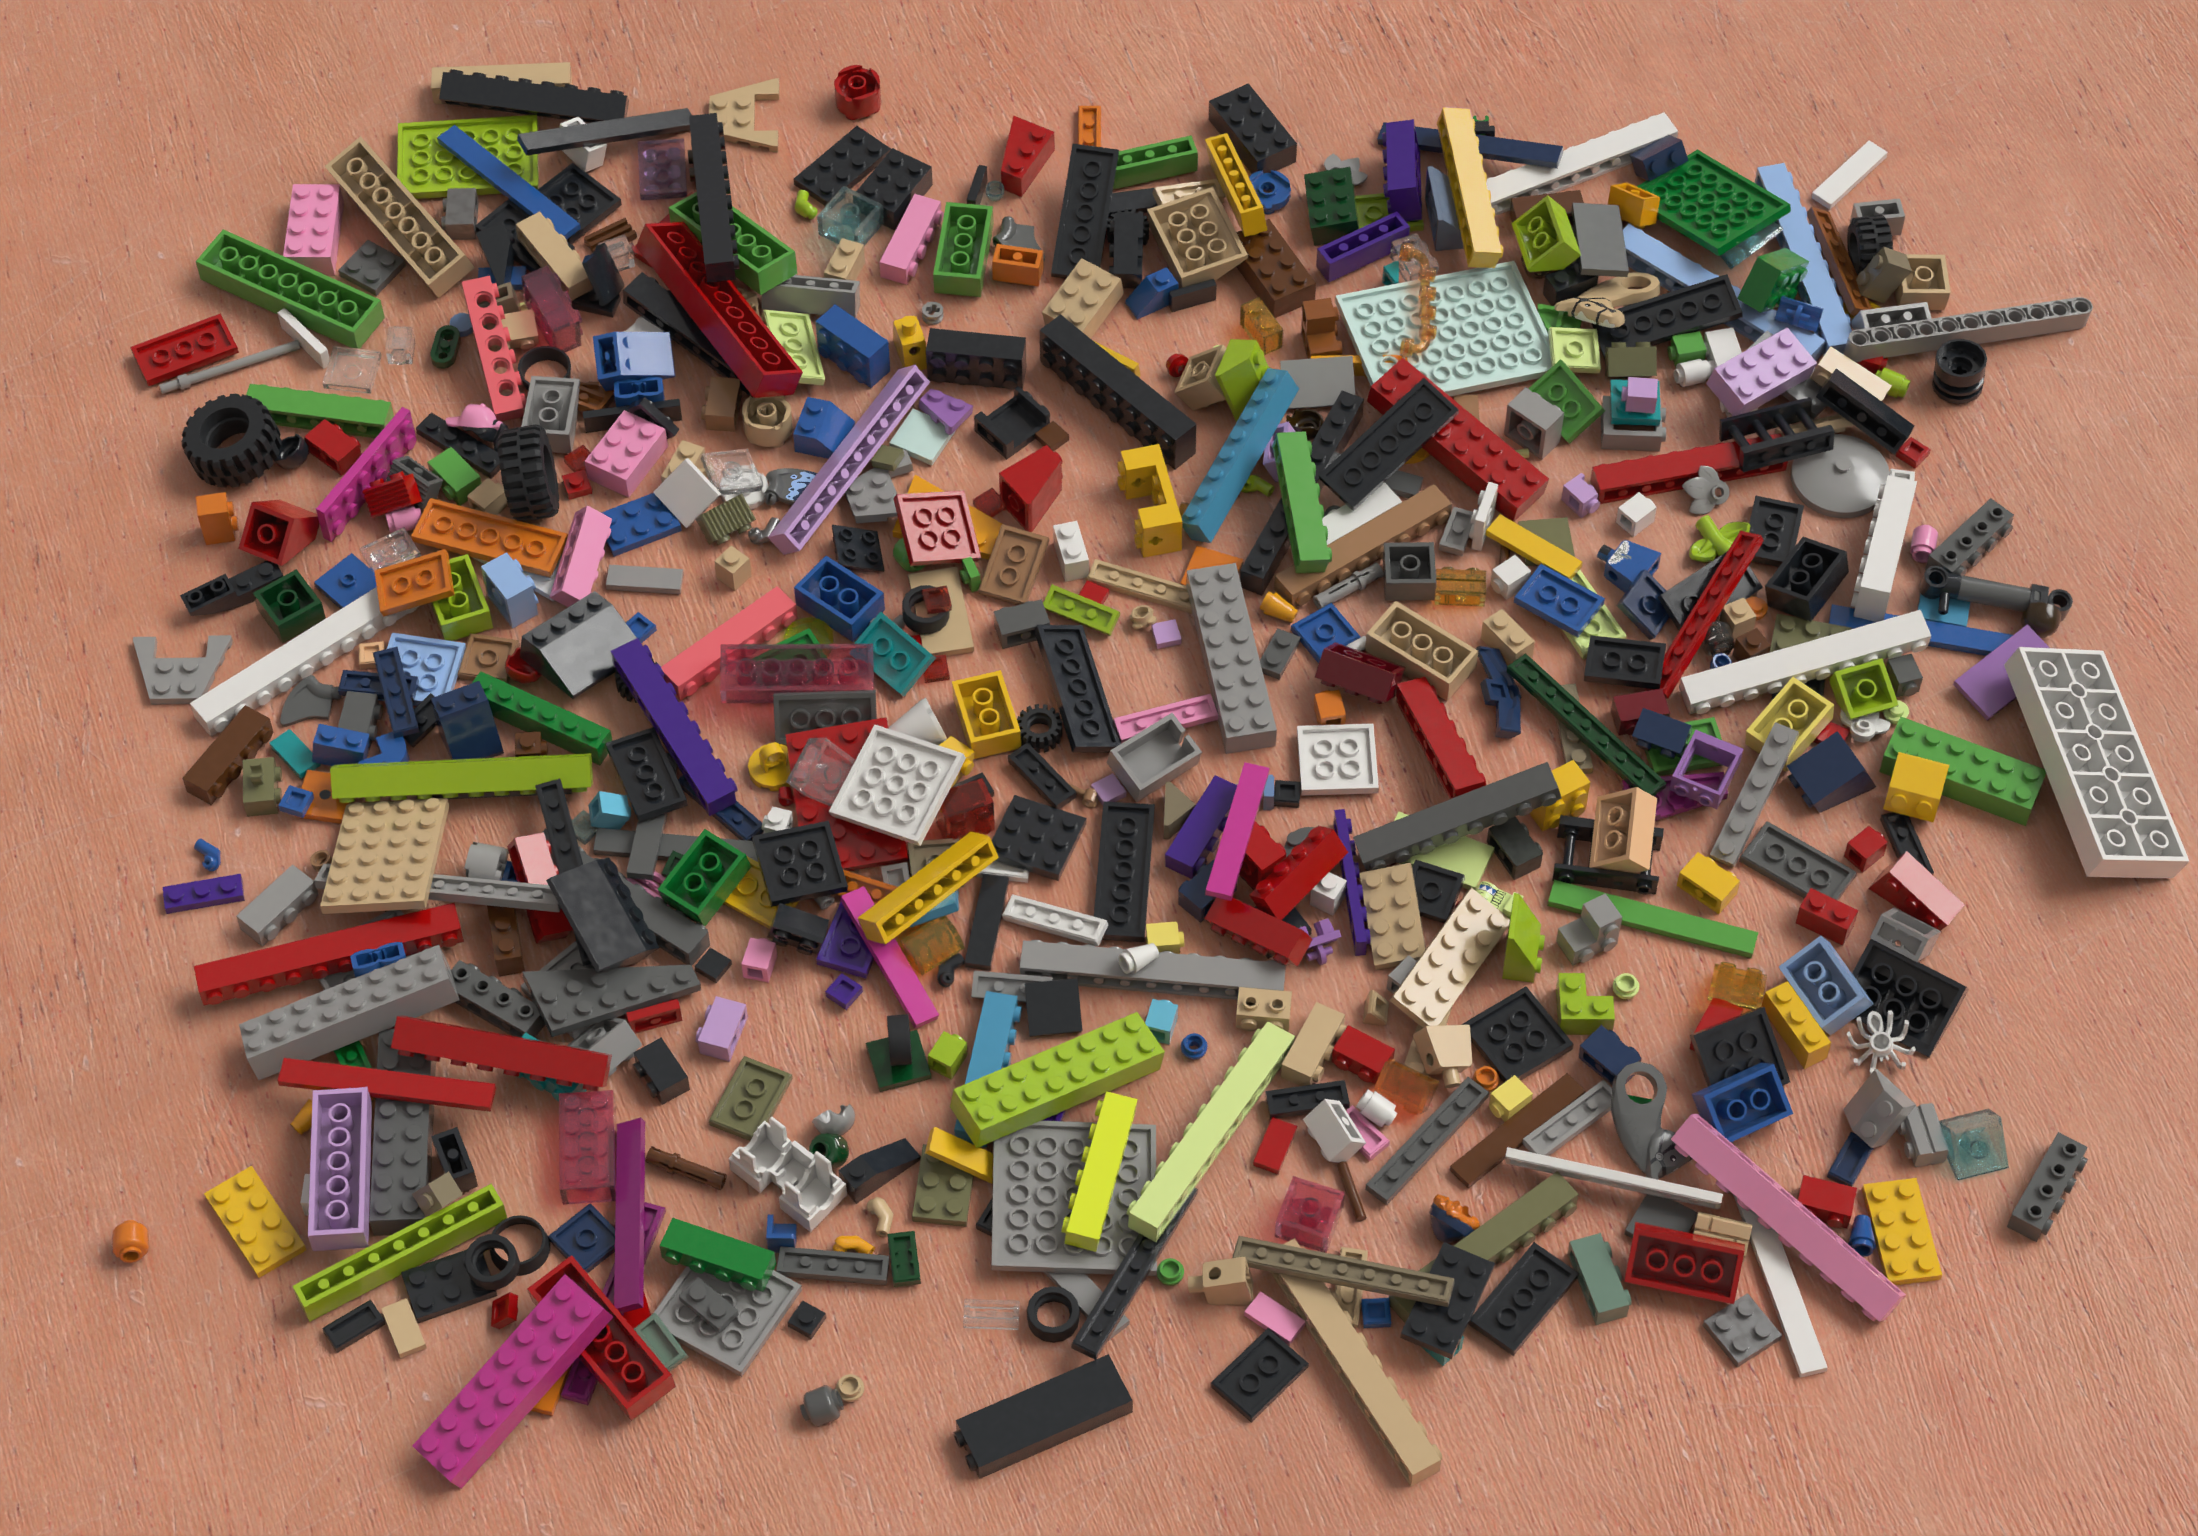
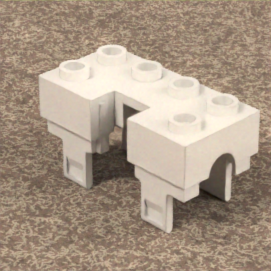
(806, 1179)

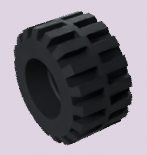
(1866, 239)

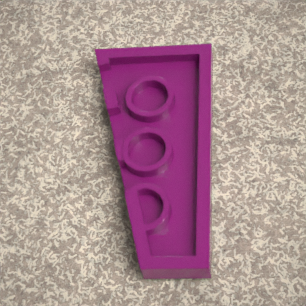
(1671, 804)

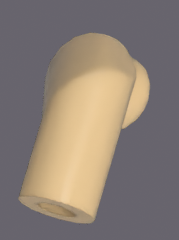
(882, 1210)

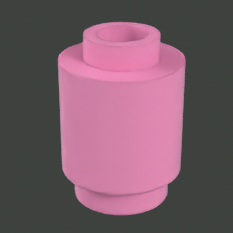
(404, 517)
(1923, 542)

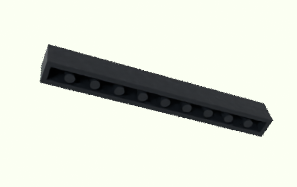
(713, 203)
(1326, 447)

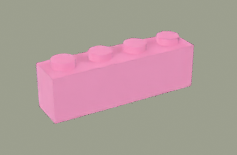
(911, 239)
(581, 556)

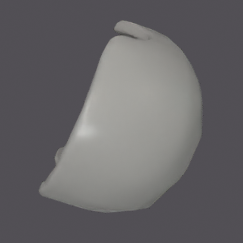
(835, 1123)

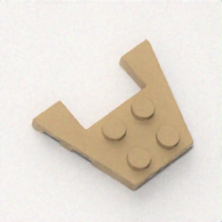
(737, 113)

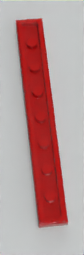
(1708, 609)
(388, 1084)

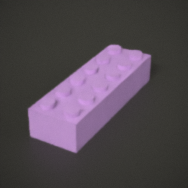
(340, 1169)

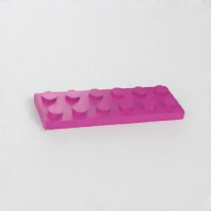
(373, 464)

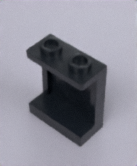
(1012, 424)

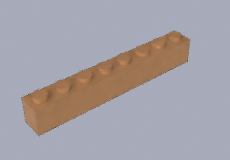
(1366, 544)

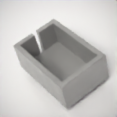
(1154, 757)

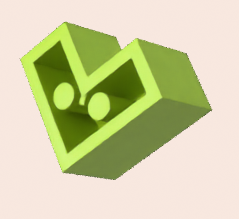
(1577, 1011)

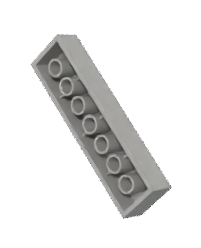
(1231, 658)
(348, 1011)

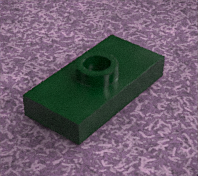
(904, 1259)

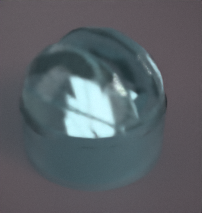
(993, 189)

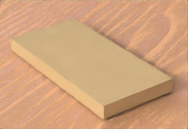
(956, 635)

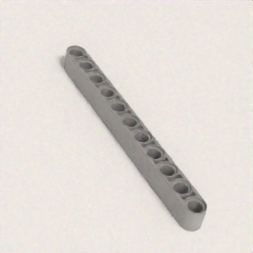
(1976, 326)

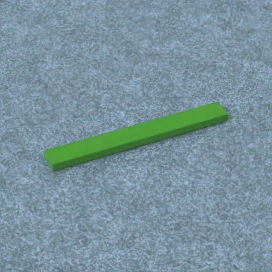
(1660, 920)

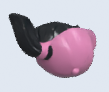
(480, 421)

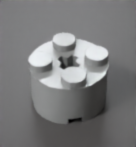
(486, 861)

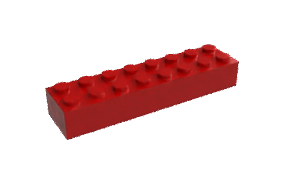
(1468, 447)

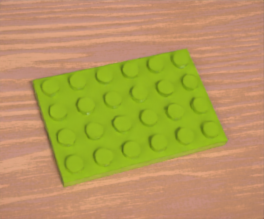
(431, 169)

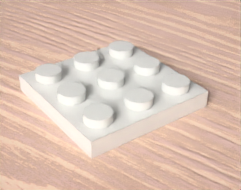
(1337, 759)

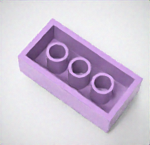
(1761, 373)

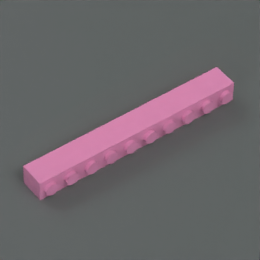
(1788, 1218)

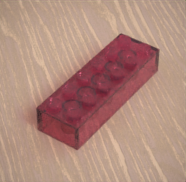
(759, 670)

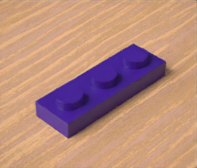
(203, 893)

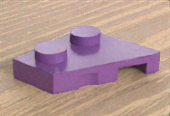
(945, 409)

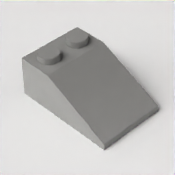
(554, 406)

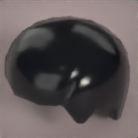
(292, 452)

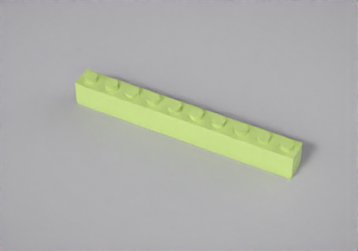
(1210, 1132)

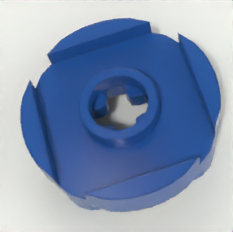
(1280, 190)

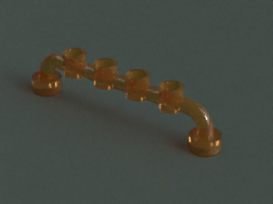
(1426, 294)

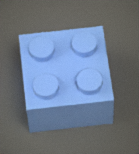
(510, 589)

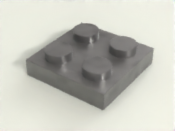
(1742, 1330)

